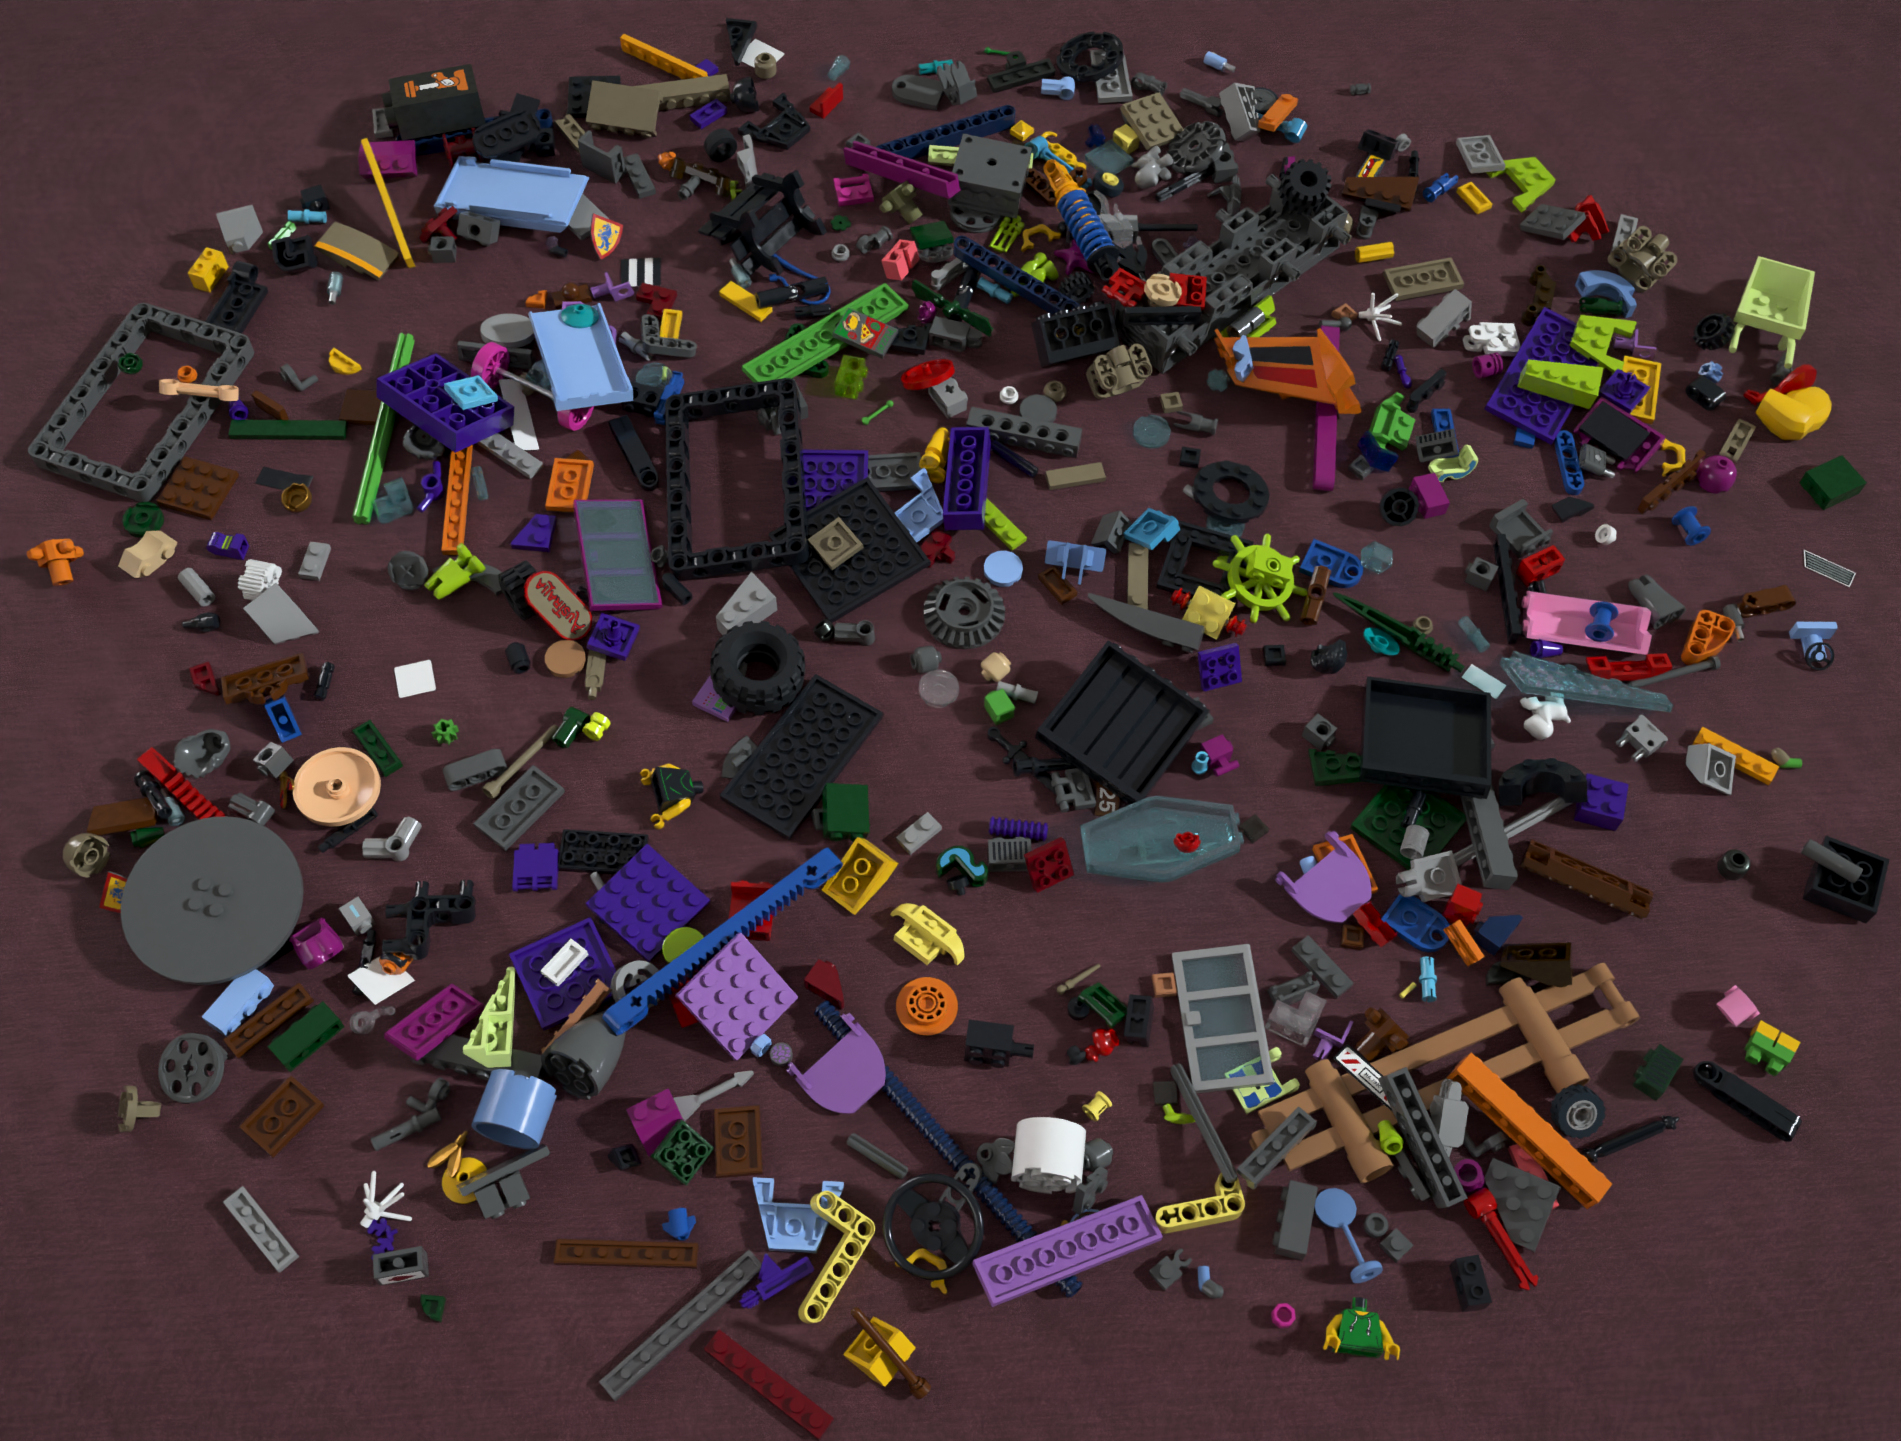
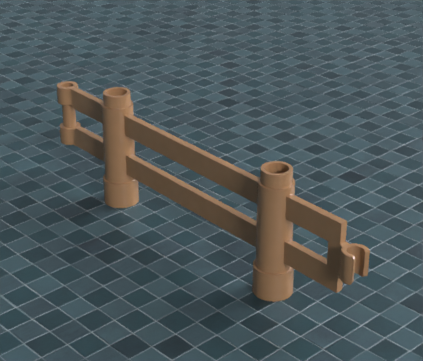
(1521, 1009)

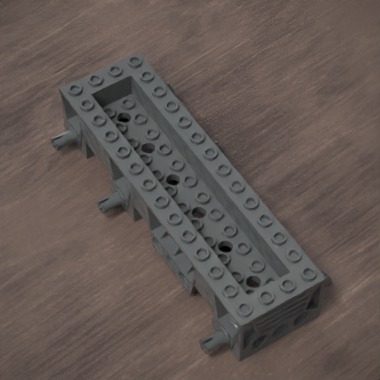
(1296, 247)

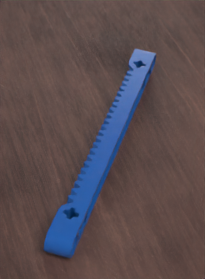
(624, 1015)

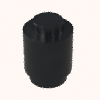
(518, 657)

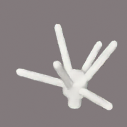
(1374, 313)
(375, 1209)

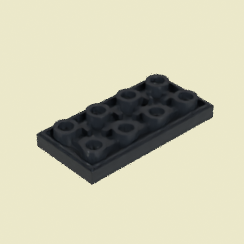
(598, 850)

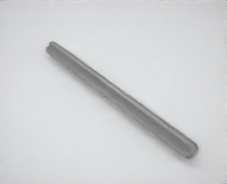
(1517, 826)

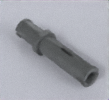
(405, 1129)

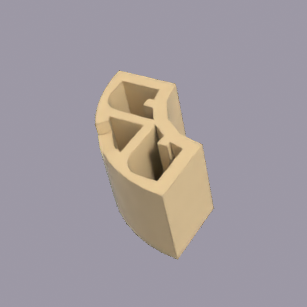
(147, 554)

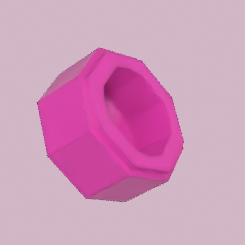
(1283, 1315)

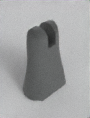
(1662, 605)

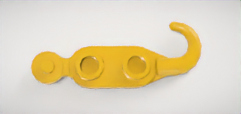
(1063, 153)

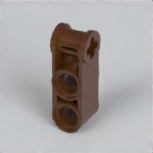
(1766, 601)

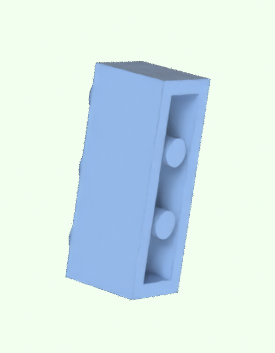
(238, 1002)

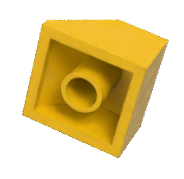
(871, 1359)

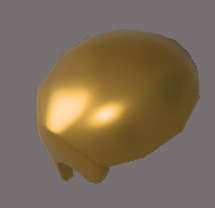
(296, 497)

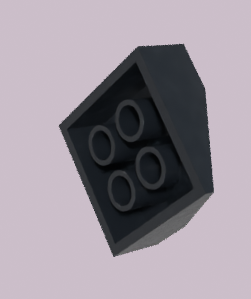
(1836, 893)

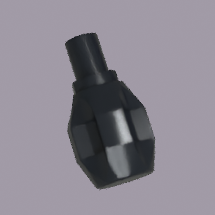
(203, 622)

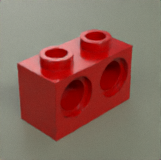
(1540, 565)

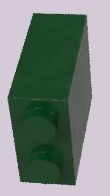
(1832, 482)
(845, 811)

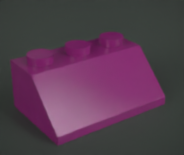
(392, 157)

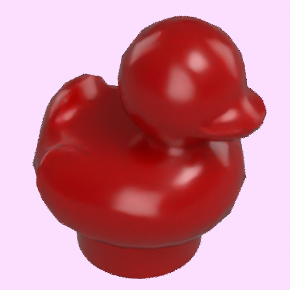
(1104, 1044)

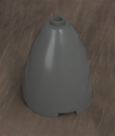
(584, 1056)

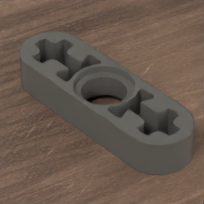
(962, 1175)

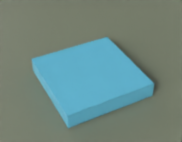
(470, 392)

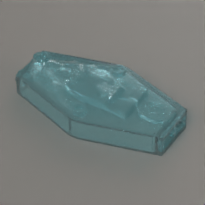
(1141, 836)

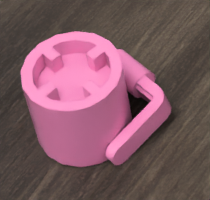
(1737, 1006)

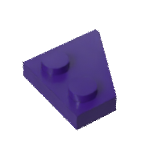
(536, 534)

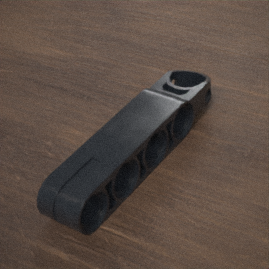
(634, 452)
(1747, 1100)

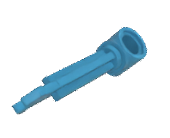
(1293, 129)
(1040, 150)

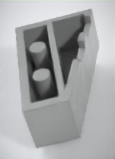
(1240, 110)
(1444, 317)
(749, 603)

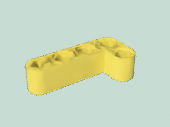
(1197, 1209)

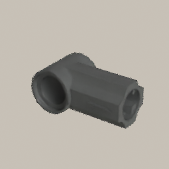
(853, 632)
(250, 809)

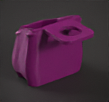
(316, 943)

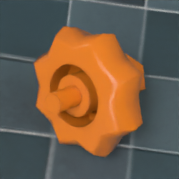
(666, 159)

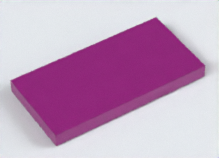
(433, 1022)

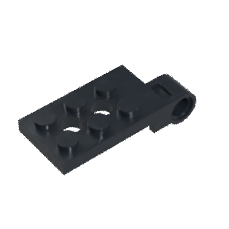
(240, 290)

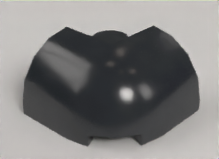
(294, 254)

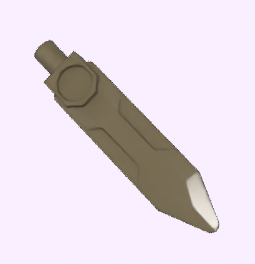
(594, 673)

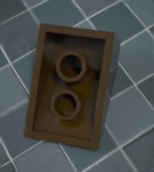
(1541, 961)

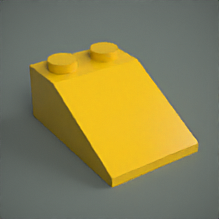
(861, 876)

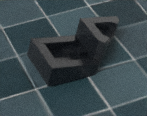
(1571, 507)

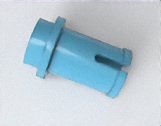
(1200, 764)

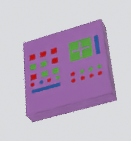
(712, 703)

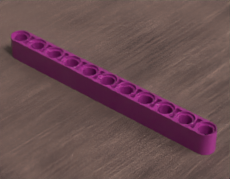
(1325, 432)

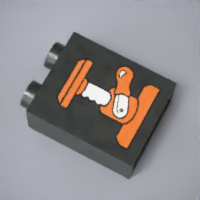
(433, 102)

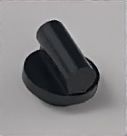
(1537, 586)

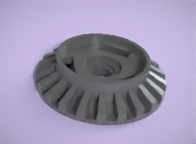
(949, 624)

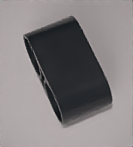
(1705, 393)

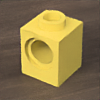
(1126, 138)

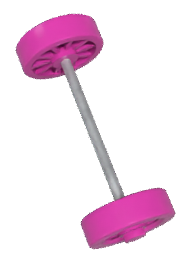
(492, 365)

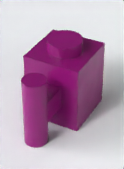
(1219, 753)

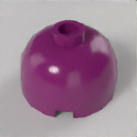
(1716, 474)

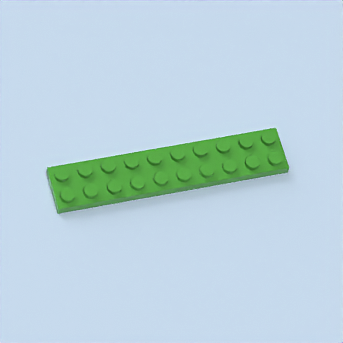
(816, 341)

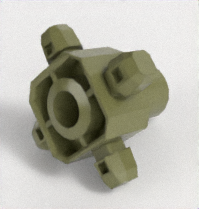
(901, 200)

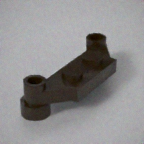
(711, 175)
(1542, 297)

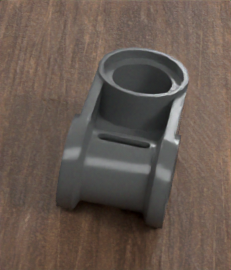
(1366, 223)

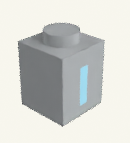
(357, 916)

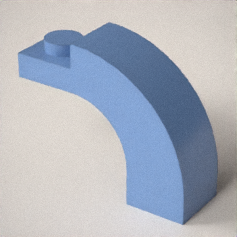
(1608, 285)

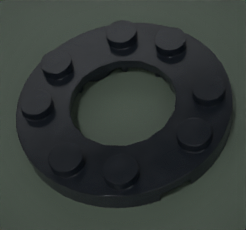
(1108, 42)
(1223, 511)

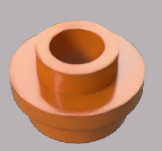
(186, 374)

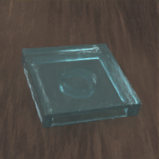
(1109, 158)

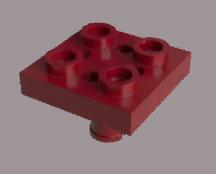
(439, 224)
(1047, 859)

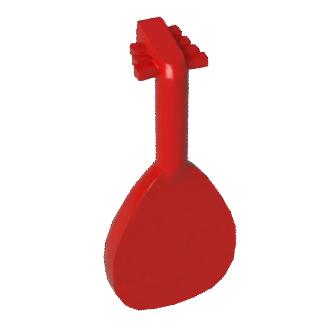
(1799, 378)

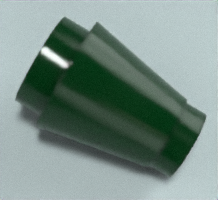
(146, 836)

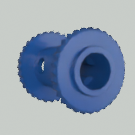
(1695, 532)
(1603, 613)

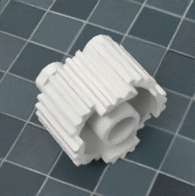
(258, 578)

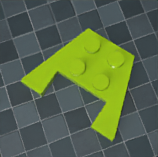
(1529, 177)
(1594, 335)

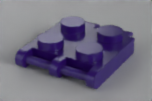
(535, 867)

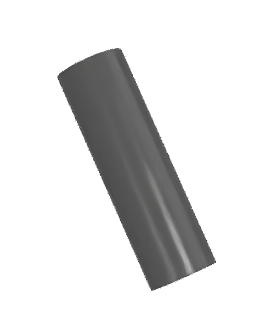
(1831, 861)

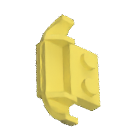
(927, 934)

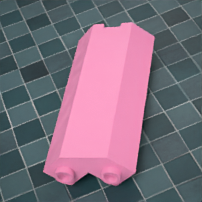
(1565, 620)

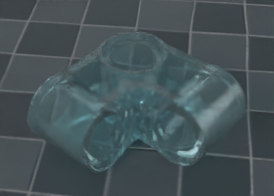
(395, 504)

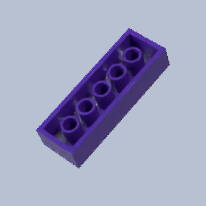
(967, 478)

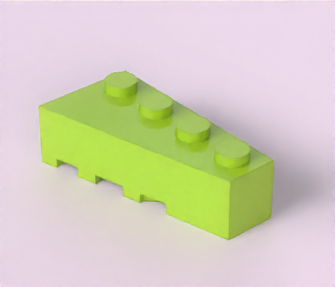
(1562, 381)

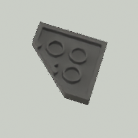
(1521, 1201)

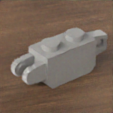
(1449, 1115)

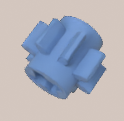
(1711, 371)

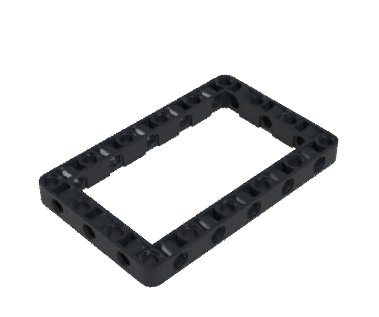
(745, 558)

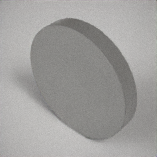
(507, 330)

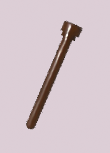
(918, 1385)

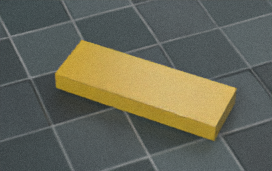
(744, 300)

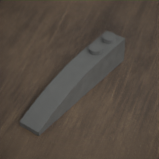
(1156, 625)

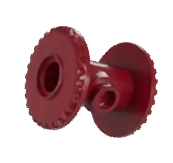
(457, 147)

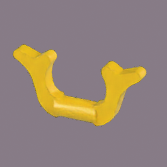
(1039, 228)
(1680, 457)
(933, 1259)

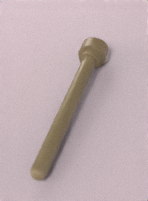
(493, 788)

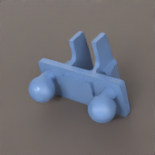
(1075, 556)

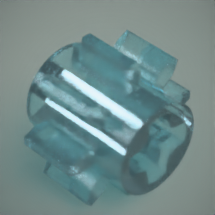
(1217, 380)

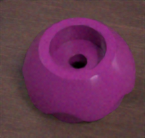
(927, 312)

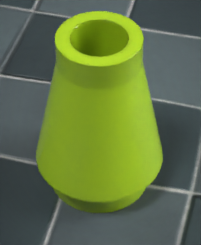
(1389, 1138)

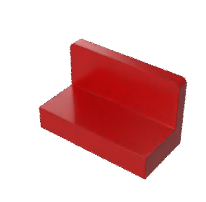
(827, 101)

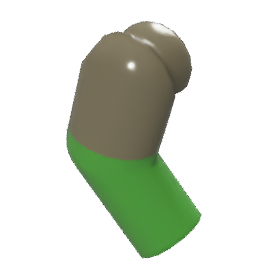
(1784, 760)

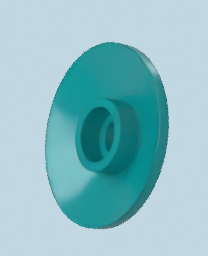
(580, 316)
(1381, 641)

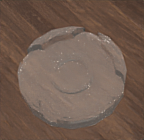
(938, 688)

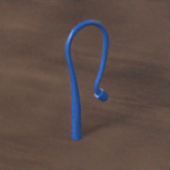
(772, 277)

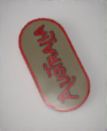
(557, 605)

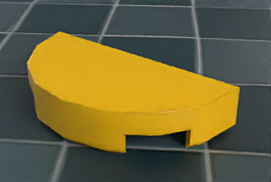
(342, 364)

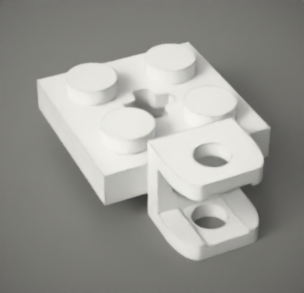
(1488, 336)

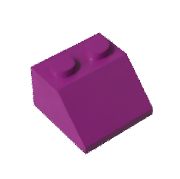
(654, 1119)

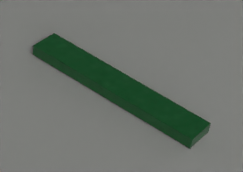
(288, 429)

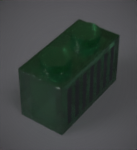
(1657, 1072)

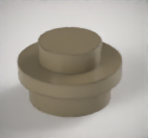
(1423, 624)

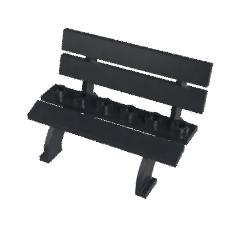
(741, 215)

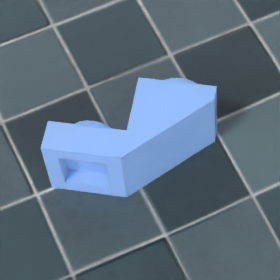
(1242, 353)

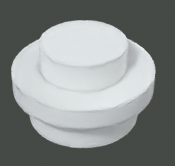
(1008, 395)

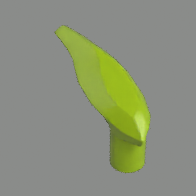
(1176, 1118)

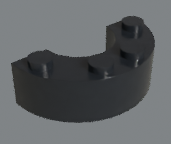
(1542, 776)

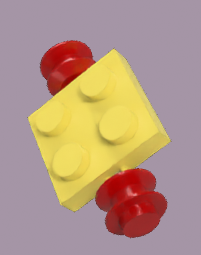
(1209, 611)

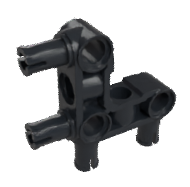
(424, 912)

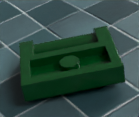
(1104, 1004)

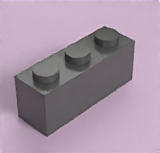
(1295, 1220)

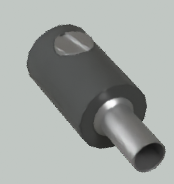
(1733, 612)

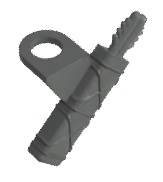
(1231, 194)

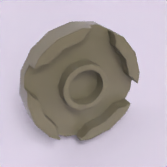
(131, 1108)

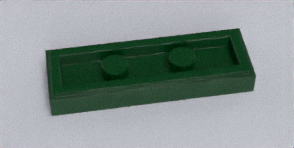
(377, 748)

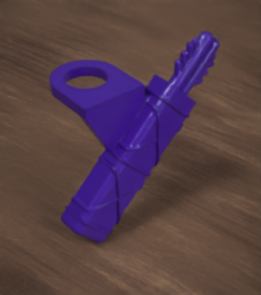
(775, 1279)

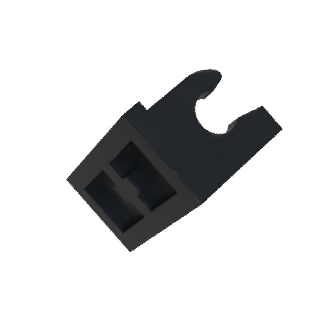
(1139, 1019)

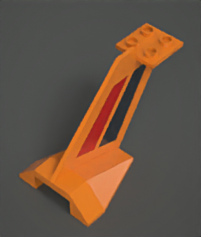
(1295, 368)

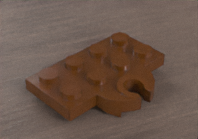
(265, 680)

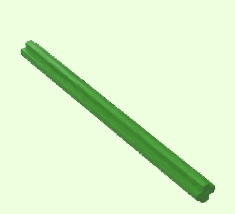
(380, 439)

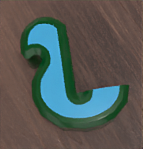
(964, 861)

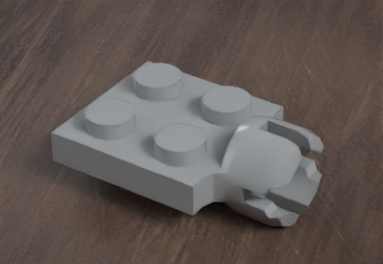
(1430, 877)

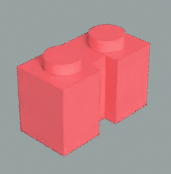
(900, 259)

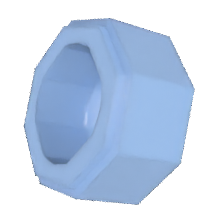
(760, 1045)

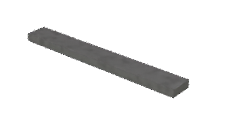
(681, 1325)

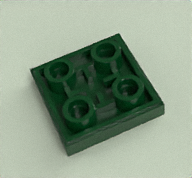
(682, 1152)

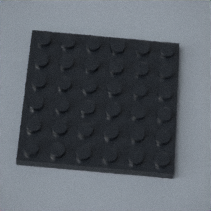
(886, 557)

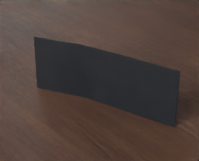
(281, 479)

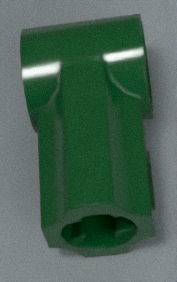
(572, 724)

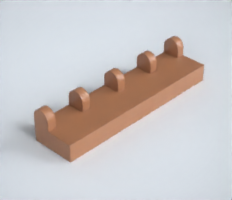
(585, 1009)

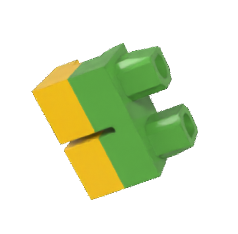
(1769, 1047)

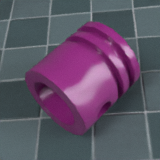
(1490, 365)
(1469, 1175)

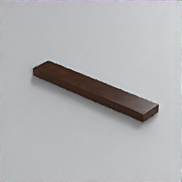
(626, 1253)

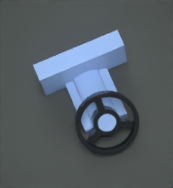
(1811, 638)

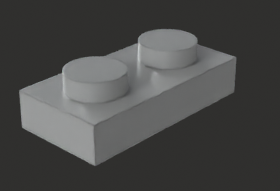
(314, 561)
(918, 833)

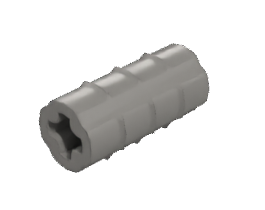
(196, 587)

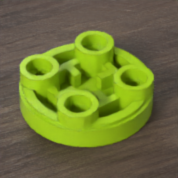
(679, 941)

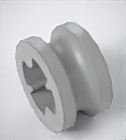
(1404, 142)

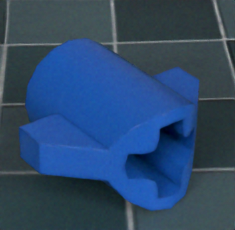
(679, 1224)

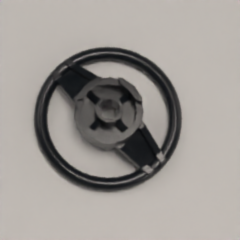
(923, 1213)

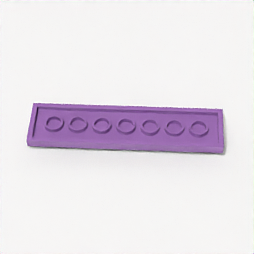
(1066, 1250)

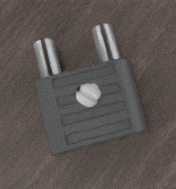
(1595, 461)

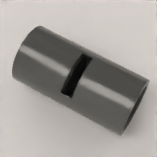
(1246, 323)

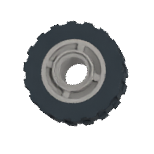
(1583, 1122)

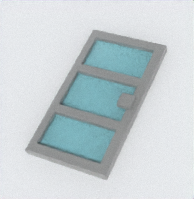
(1222, 1019)

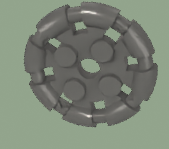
(1199, 134)

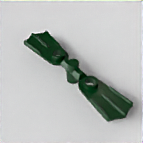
(977, 321)

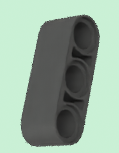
(474, 769)

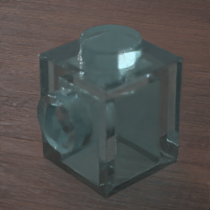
(1376, 557)

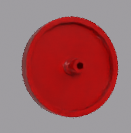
(927, 374)

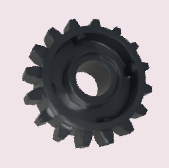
(1713, 331)

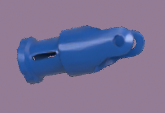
(1439, 187)

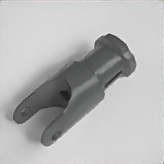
(1198, 423)

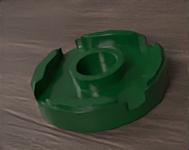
(142, 518)

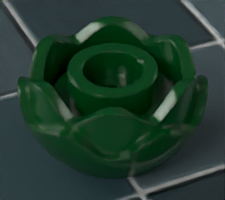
(130, 363)

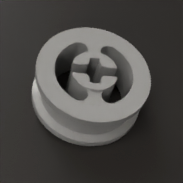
(631, 972)

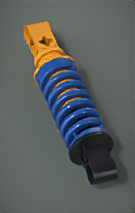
(1082, 221)

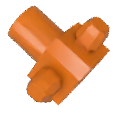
(56, 556)

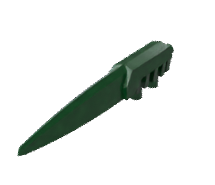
(1410, 637)

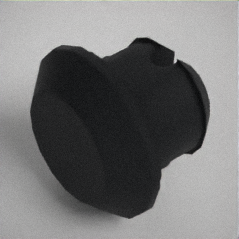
(1075, 1055)

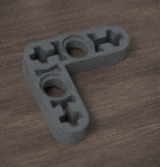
(659, 345)

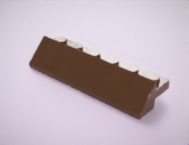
(1587, 879)

